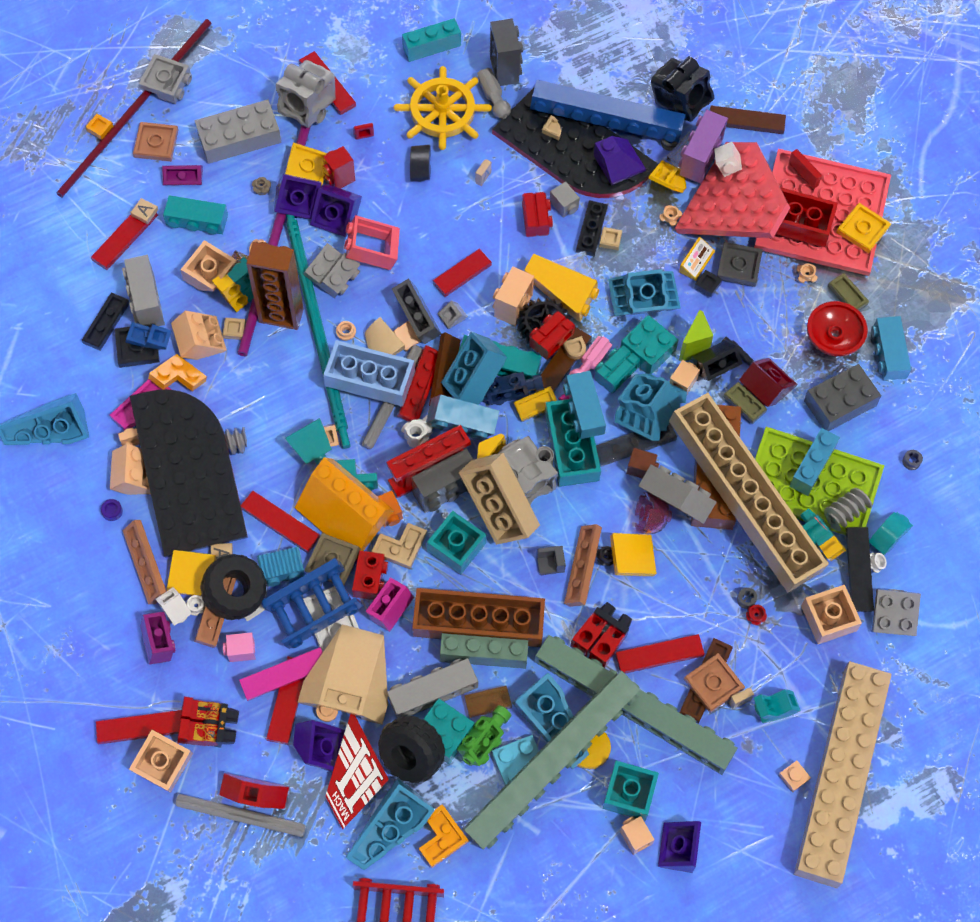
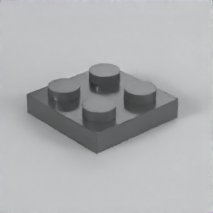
(739, 264)

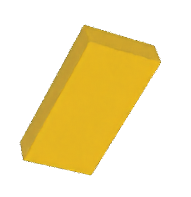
(534, 403)

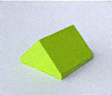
(697, 339)

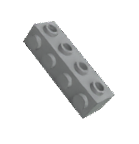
(424, 691)

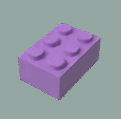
(700, 150)

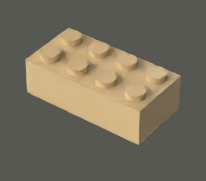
(499, 498)

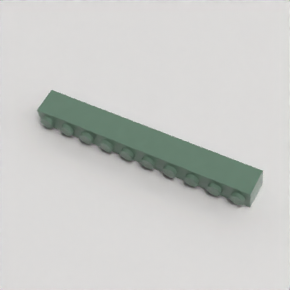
(645, 711)
(551, 759)

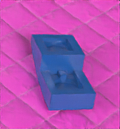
(148, 337)

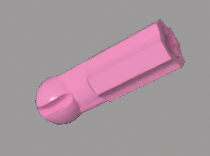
(594, 355)

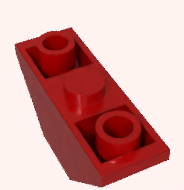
(254, 791)

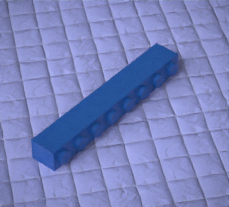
(607, 111)

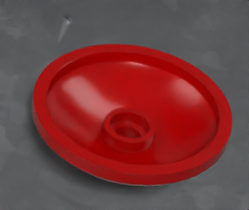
(841, 320)

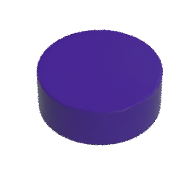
(111, 510)

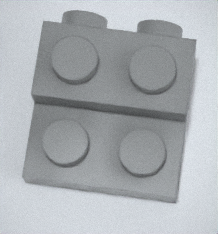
(166, 78)
(332, 270)

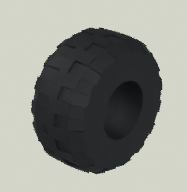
(243, 570)
(411, 749)

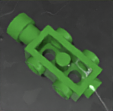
(484, 737)

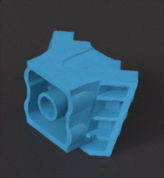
(644, 292)
(648, 405)

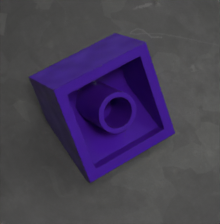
(334, 209)

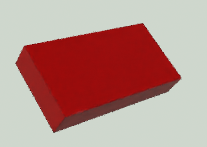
(805, 168)

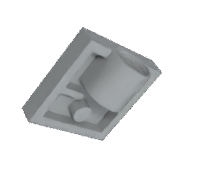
(896, 612)

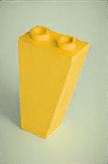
(563, 285)

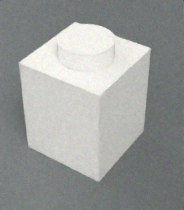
(728, 159)
(174, 606)

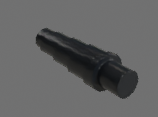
(744, 356)

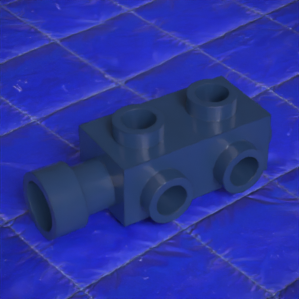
(509, 385)

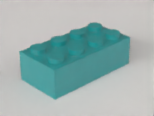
(574, 457)

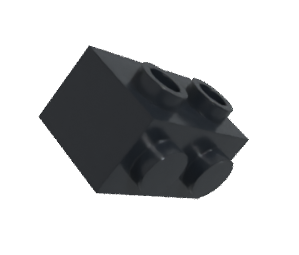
(717, 360)

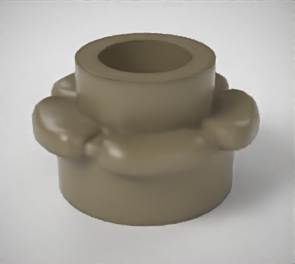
(261, 190)

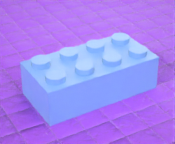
(369, 373)

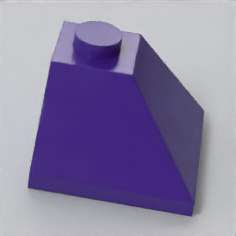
(617, 159)
(318, 743)

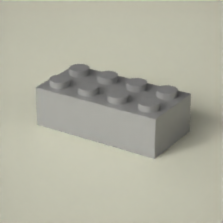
(238, 131)

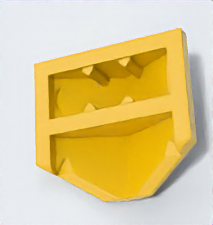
(668, 176)
(491, 446)

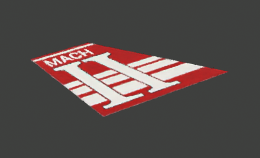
(355, 774)

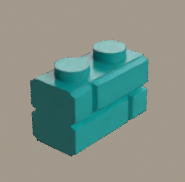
(617, 368)

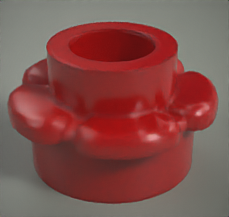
(762, 616)

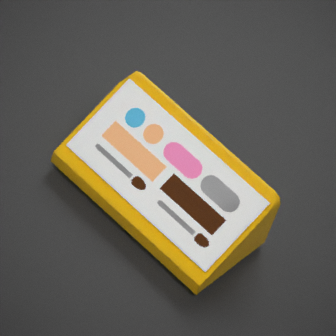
(696, 259)

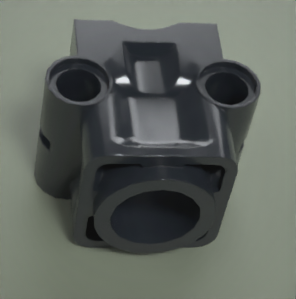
(682, 87)

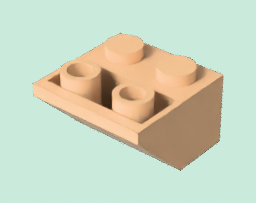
(198, 335)
(128, 471)

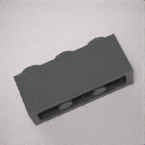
(416, 311)

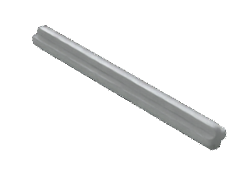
(386, 409)
(240, 815)

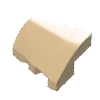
(382, 338)

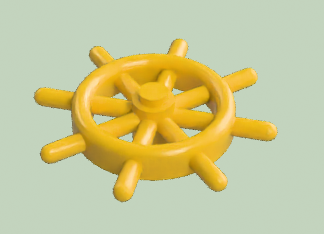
(442, 107)

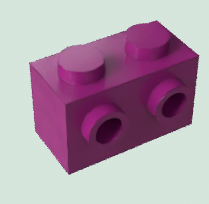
(157, 638)

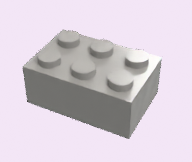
(142, 291)
(677, 493)

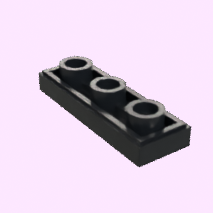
(591, 228)

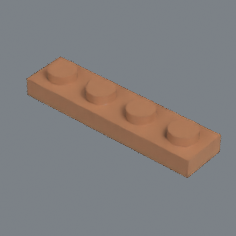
(144, 561)
(583, 565)
(210, 624)

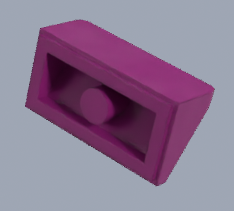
(182, 175)

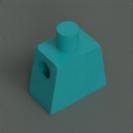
(310, 442)

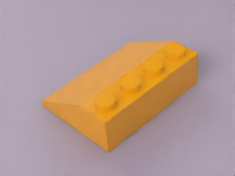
(342, 505)

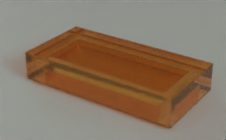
(486, 701)

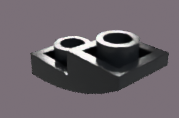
(420, 163)

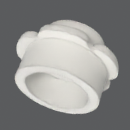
(878, 562)
(195, 599)

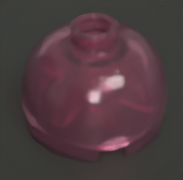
(652, 514)

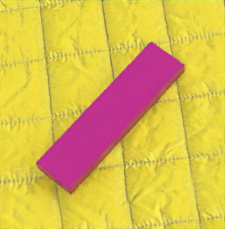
(279, 675)

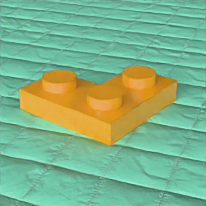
(177, 369)
(447, 839)

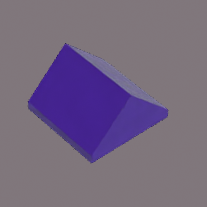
(296, 196)
(679, 846)

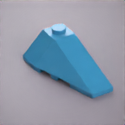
(54, 422)
(546, 710)
(393, 821)

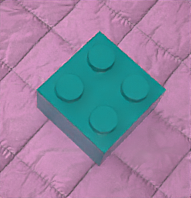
(651, 344)
(456, 542)
(450, 725)
(630, 790)

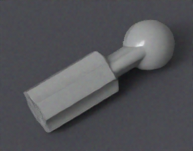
(493, 92)

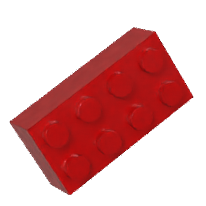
(808, 218)

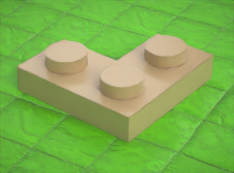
(403, 551)

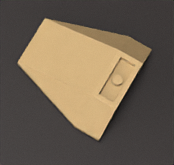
(350, 676)

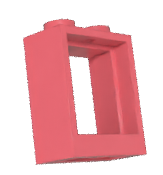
(374, 229)

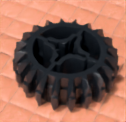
(529, 319)

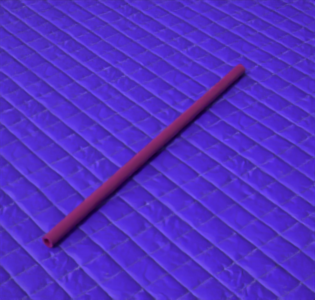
(273, 240)

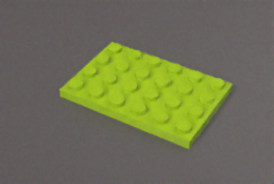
(783, 453)

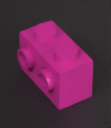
(389, 604)

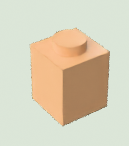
(685, 375)
(636, 834)

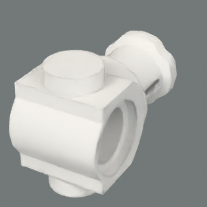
(417, 427)

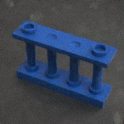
(295, 591)

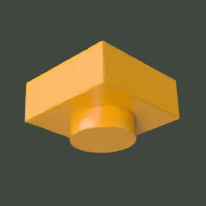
(99, 126)

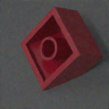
(767, 382)

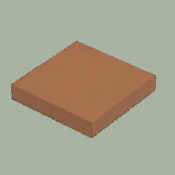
(155, 141)
(714, 683)

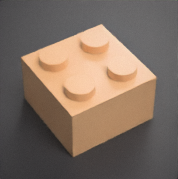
(513, 295)
(831, 614)
(161, 761)

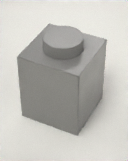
(564, 199)

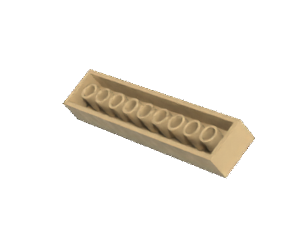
(748, 492)
(843, 775)

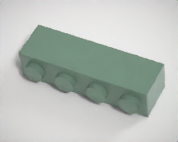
(484, 650)

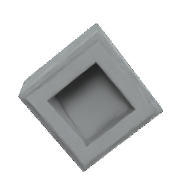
(452, 314)

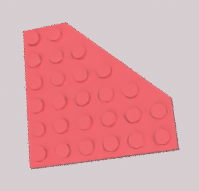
(738, 204)

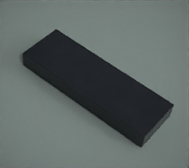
(105, 321)

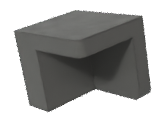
(551, 560)

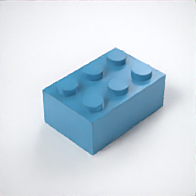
(474, 369)
(452, 412)

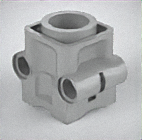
(305, 92)
(531, 467)

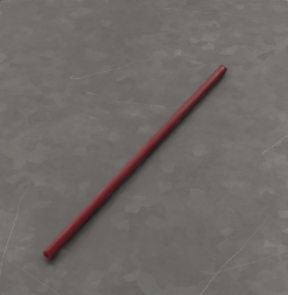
(127, 115)

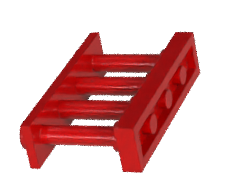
(424, 457)
(366, 885)

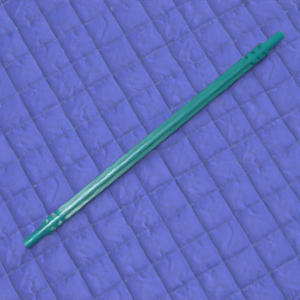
(317, 327)

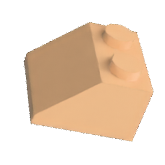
(206, 265)

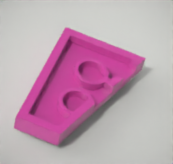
(124, 414)

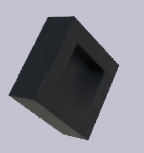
(708, 283)

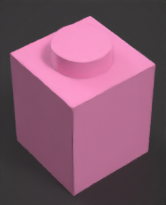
(239, 647)

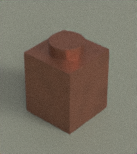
(640, 462)

